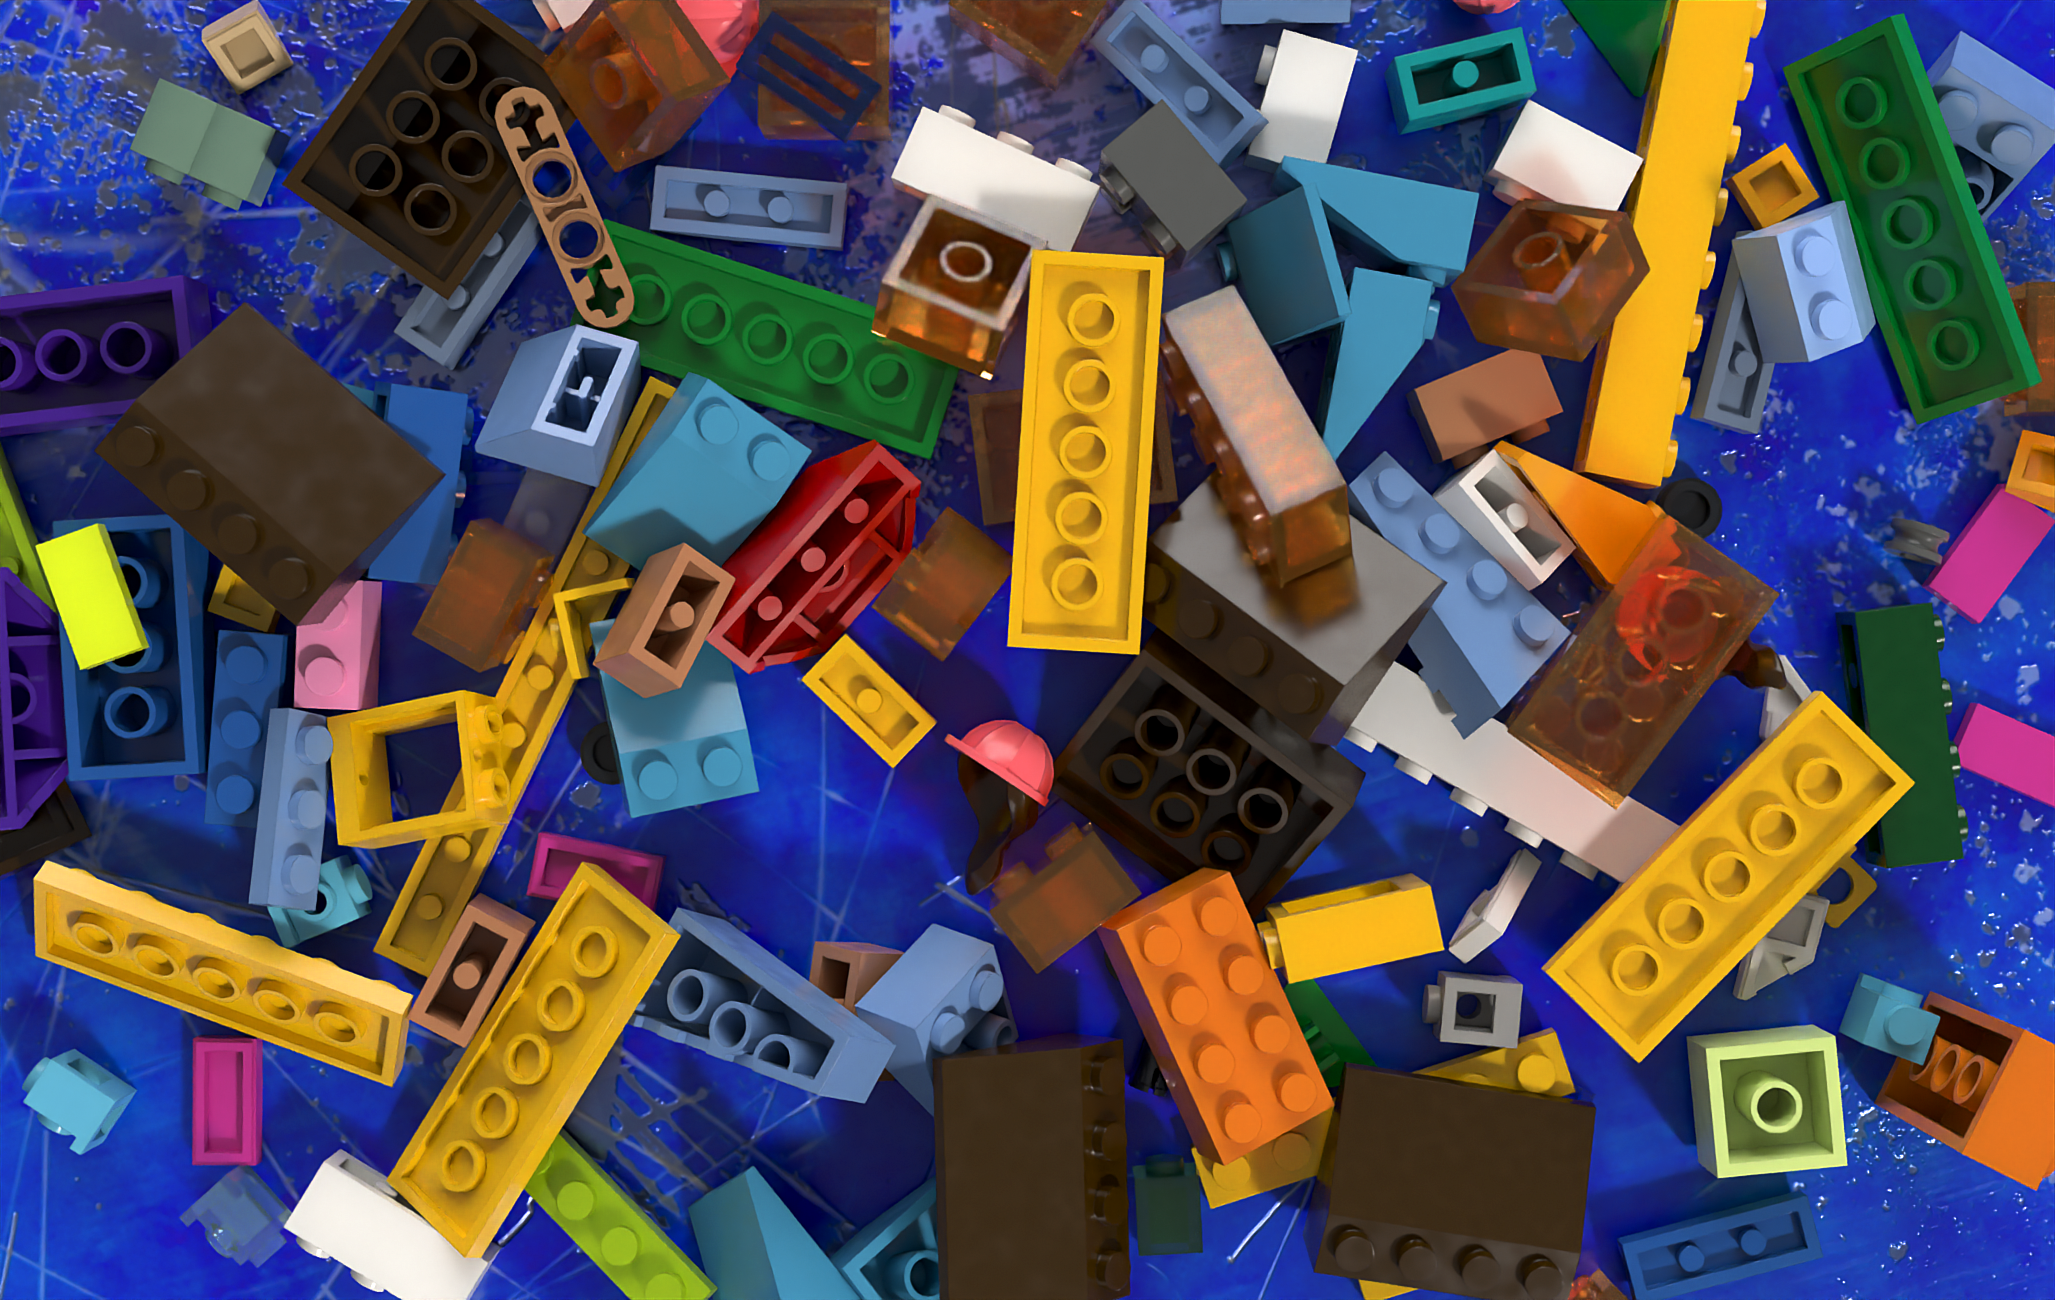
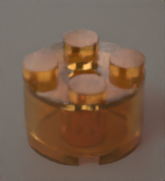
(944, 584)

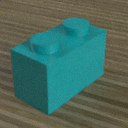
(1460, 80)

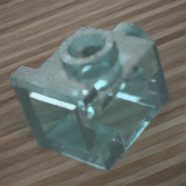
(241, 1217)

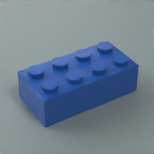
(154, 705)

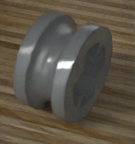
(1916, 541)

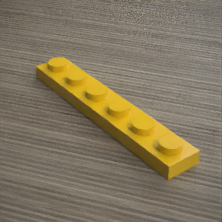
(1296, 1155)

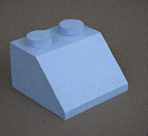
(1805, 286)

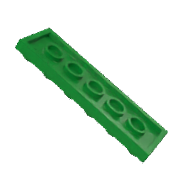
(1912, 221)
(773, 342)

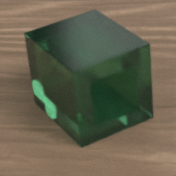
(1167, 1206)

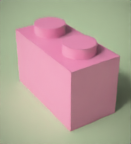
(341, 656)

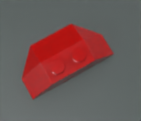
(817, 558)

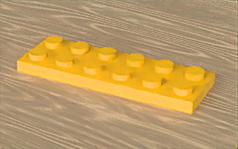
(1085, 451)
(1727, 875)
(220, 973)
(532, 1059)

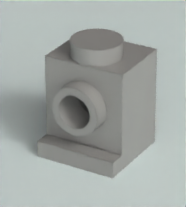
(1492, 1022)

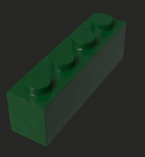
(1902, 707)

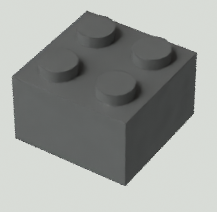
(1168, 185)

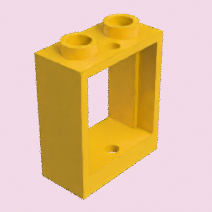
(362, 772)
(1351, 928)

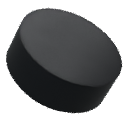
(1692, 505)
(598, 755)

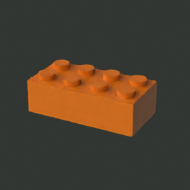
(1215, 1015)
(1981, 1091)

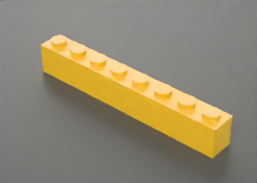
(1672, 209)

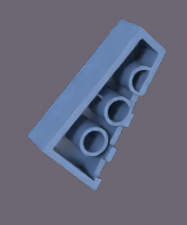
(1485, 626)
(758, 1012)

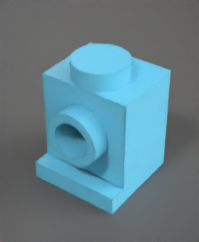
(346, 896)
(1889, 1019)
(77, 1098)

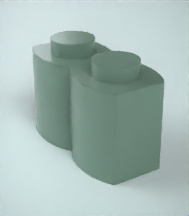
(208, 142)

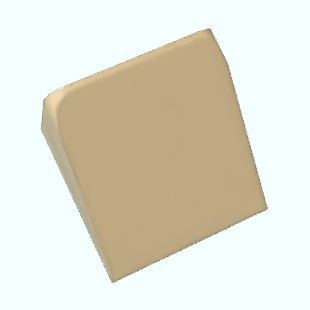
(246, 47)

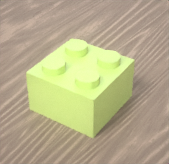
(1767, 1101)

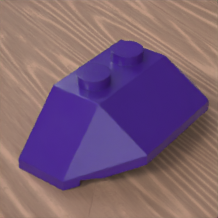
(30, 703)

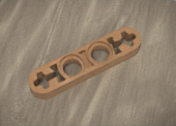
(570, 207)

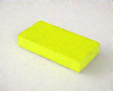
(92, 596)

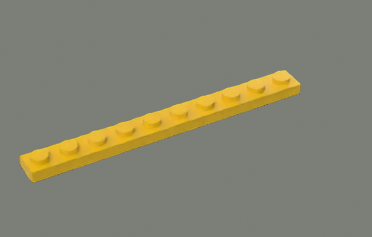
(530, 706)

